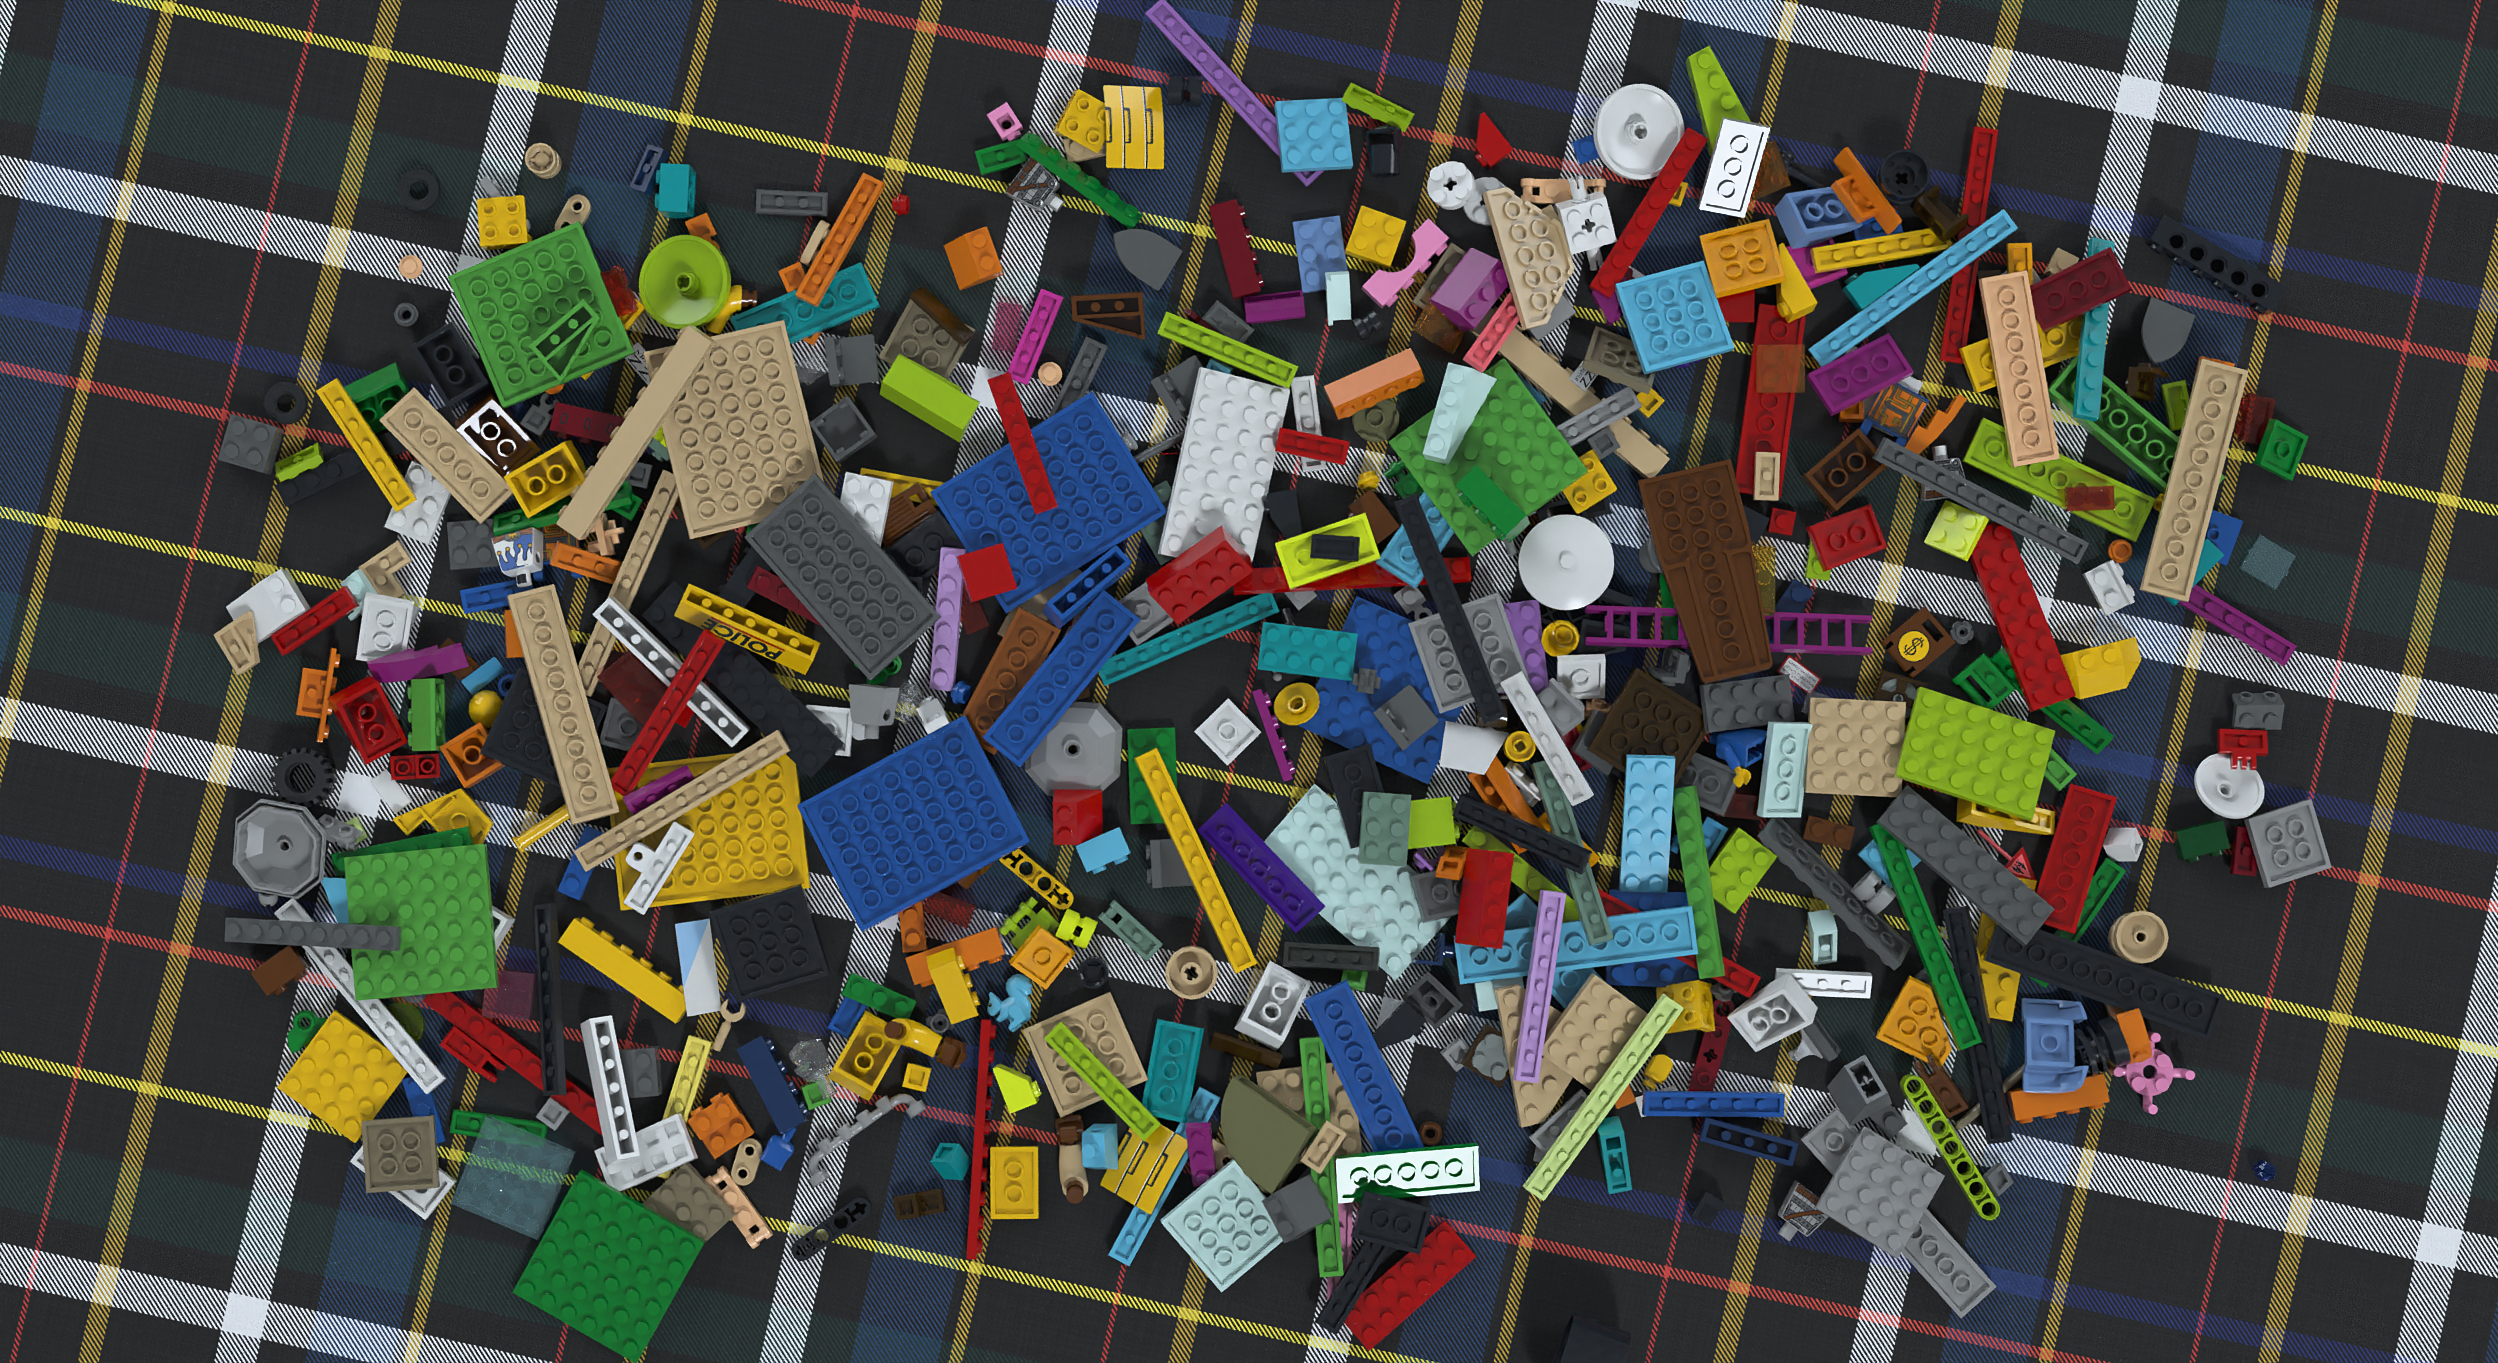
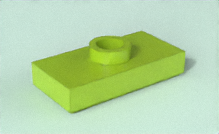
(2176, 402)

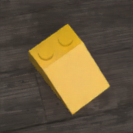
(864, 1057)

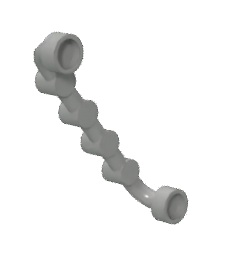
(864, 1120)

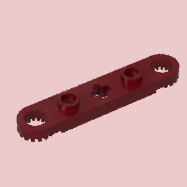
(1704, 1072)

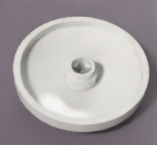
(1637, 131)
(1566, 562)

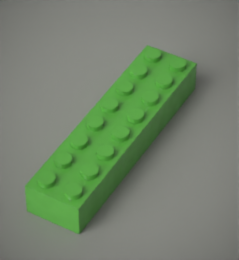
(2122, 427)

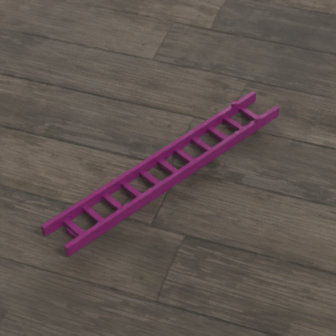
(1775, 647)

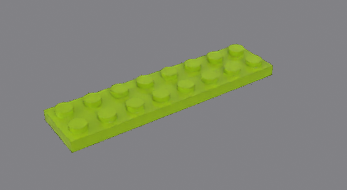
(2049, 478)

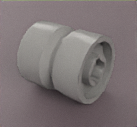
(1873, 892)

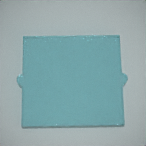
(2267, 562)

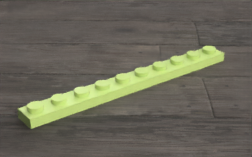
(1603, 1097)

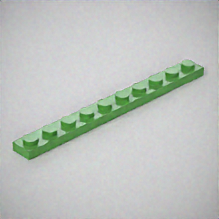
(1317, 1113)

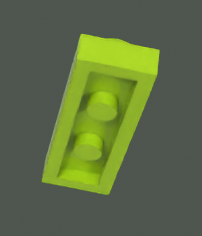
(1377, 107)

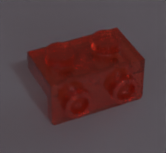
(2254, 418)

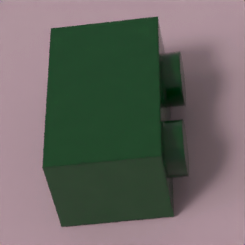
(2200, 840)

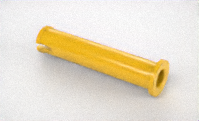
(541, 828)

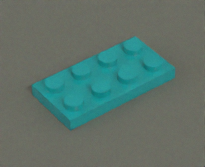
(1307, 651)
(1172, 1070)

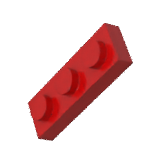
(1312, 446)

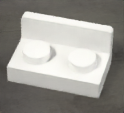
(2109, 587)

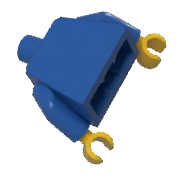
(1740, 749)

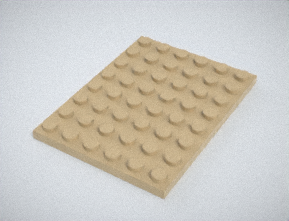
(739, 431)

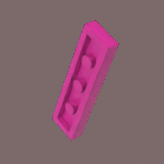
(1034, 336)

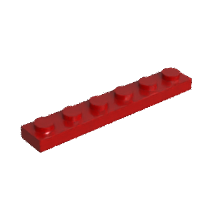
(1022, 443)

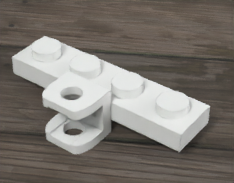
(655, 865)

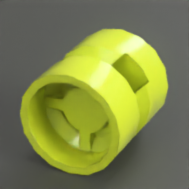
(1069, 924)

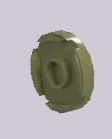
(1376, 422)

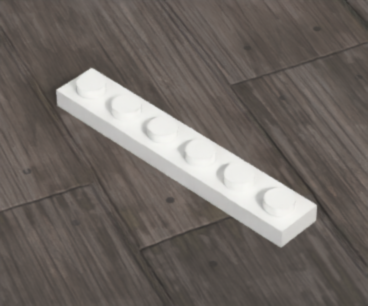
(1547, 738)

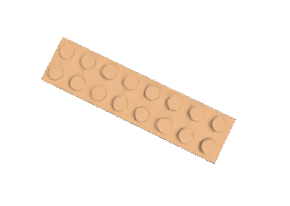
(2019, 368)

